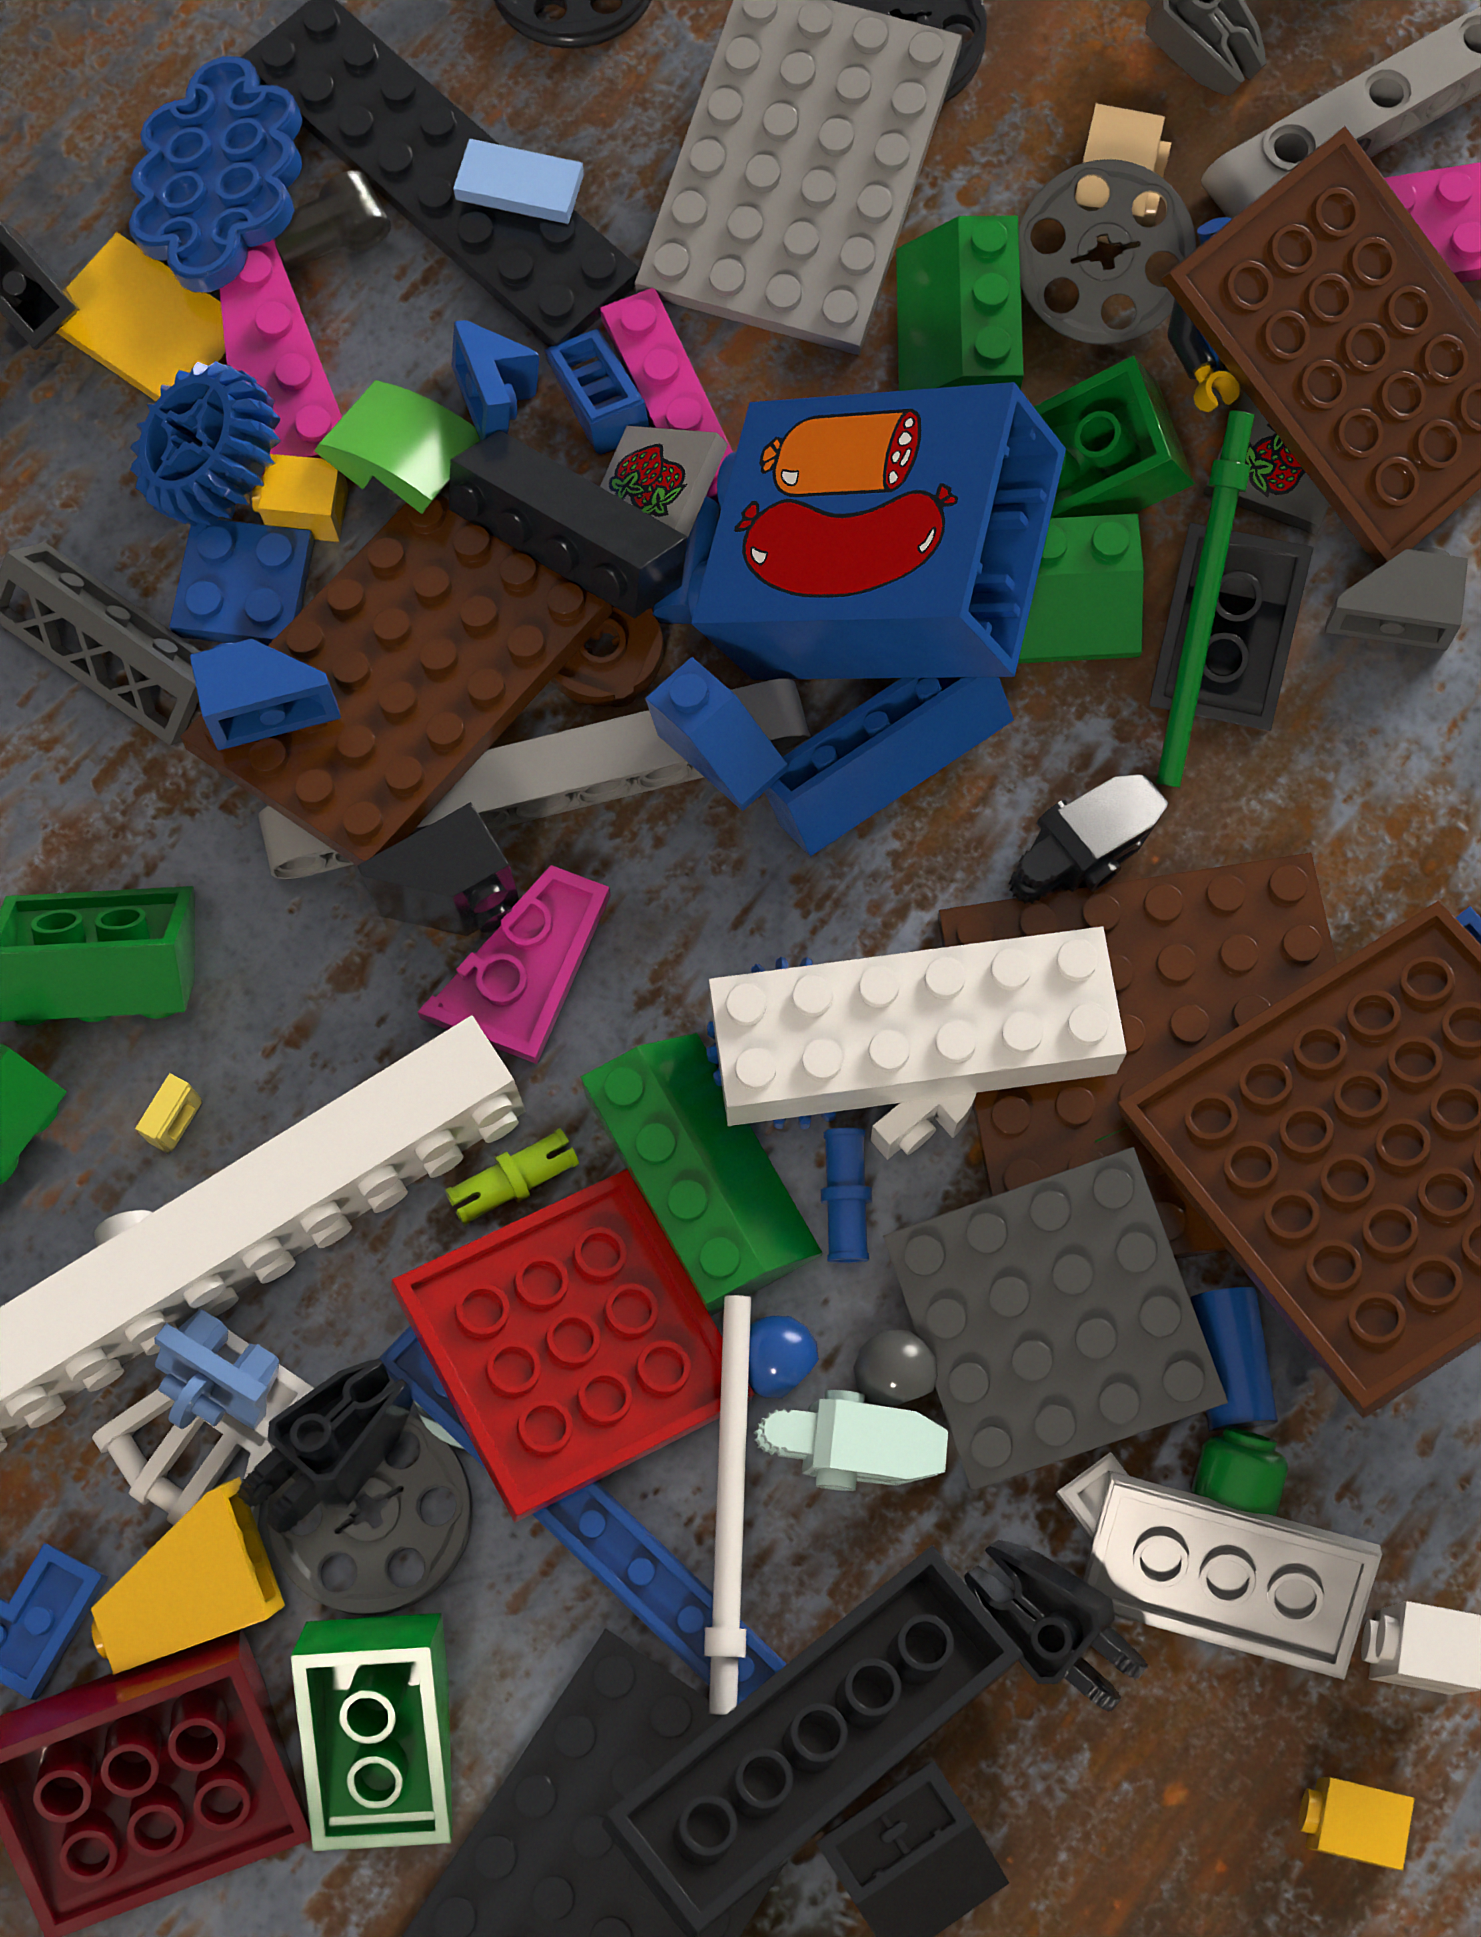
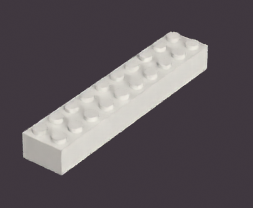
(251, 1221)

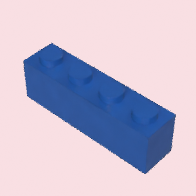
(882, 753)

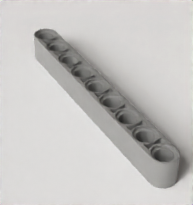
(556, 775)

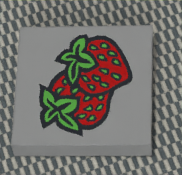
(665, 472)

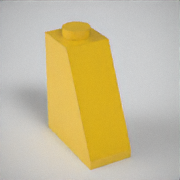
(190, 1586)

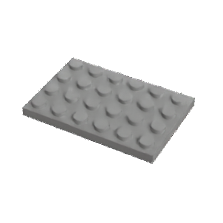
(800, 168)

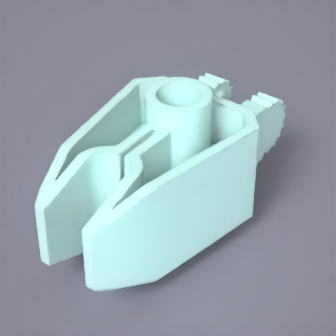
(855, 1442)

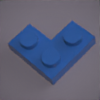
(44, 1618)

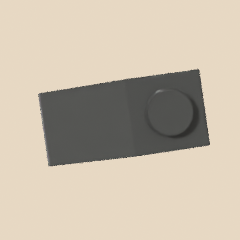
(1405, 601)

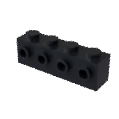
(567, 523)

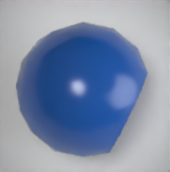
(779, 1355)

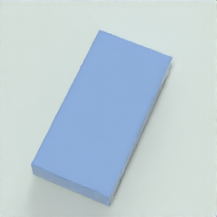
(518, 181)

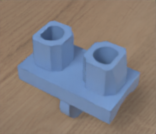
(205, 1382)

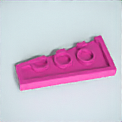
(273, 345)

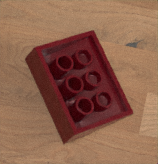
(145, 1784)

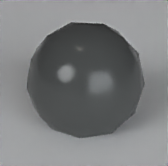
(895, 1368)

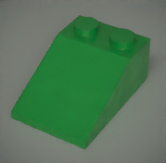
(1116, 443)
(375, 1731)

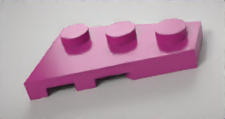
(526, 966)

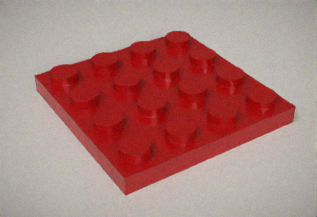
(568, 1343)

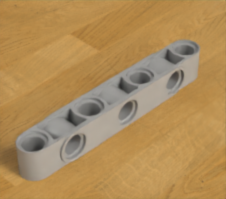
(1410, 85)

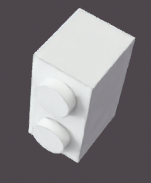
(1424, 1648)

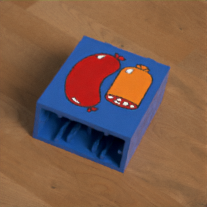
(880, 535)

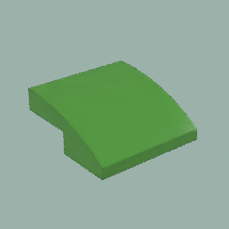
(398, 441)

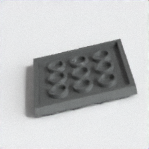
(1054, 1319)

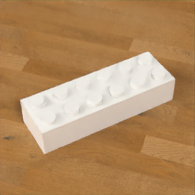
(916, 1026)

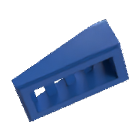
(606, 421)

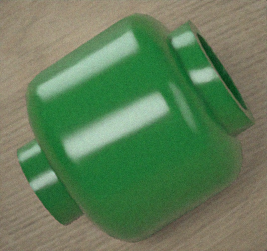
(1241, 1471)

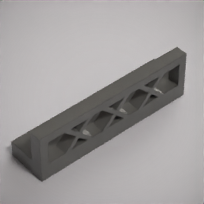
(101, 618)

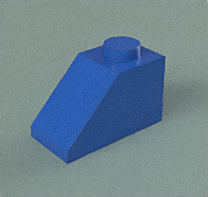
(258, 693)
(715, 733)

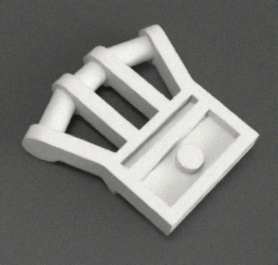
(149, 1478)

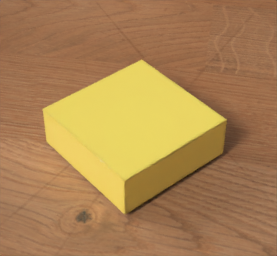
(169, 1114)

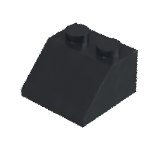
(444, 877)

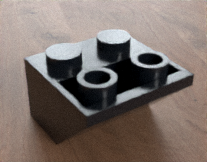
(913, 1858)

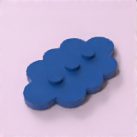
(216, 173)

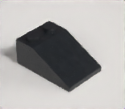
(1249, 630)

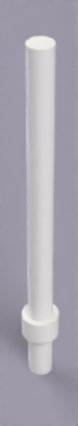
(725, 1639)

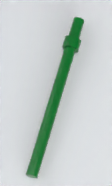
(1228, 479)

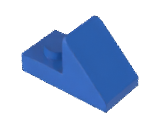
(492, 375)

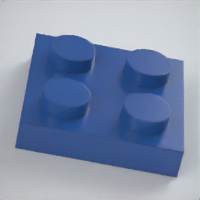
(241, 581)

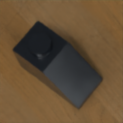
(30, 290)

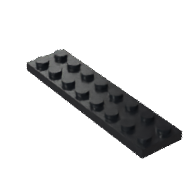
(410, 148)

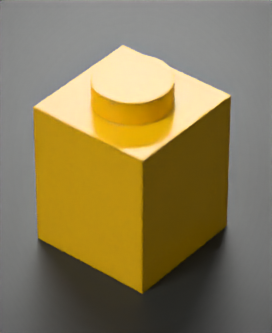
(302, 496)
(1356, 1822)

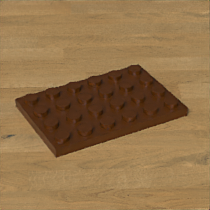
(1348, 343)
(430, 657)

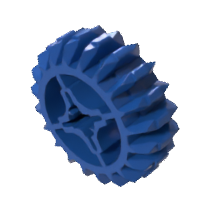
(205, 444)

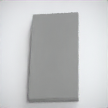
(1231, 1575)

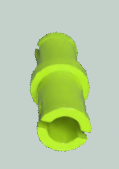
(512, 1177)

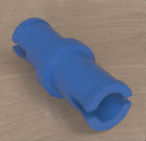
(846, 1195)

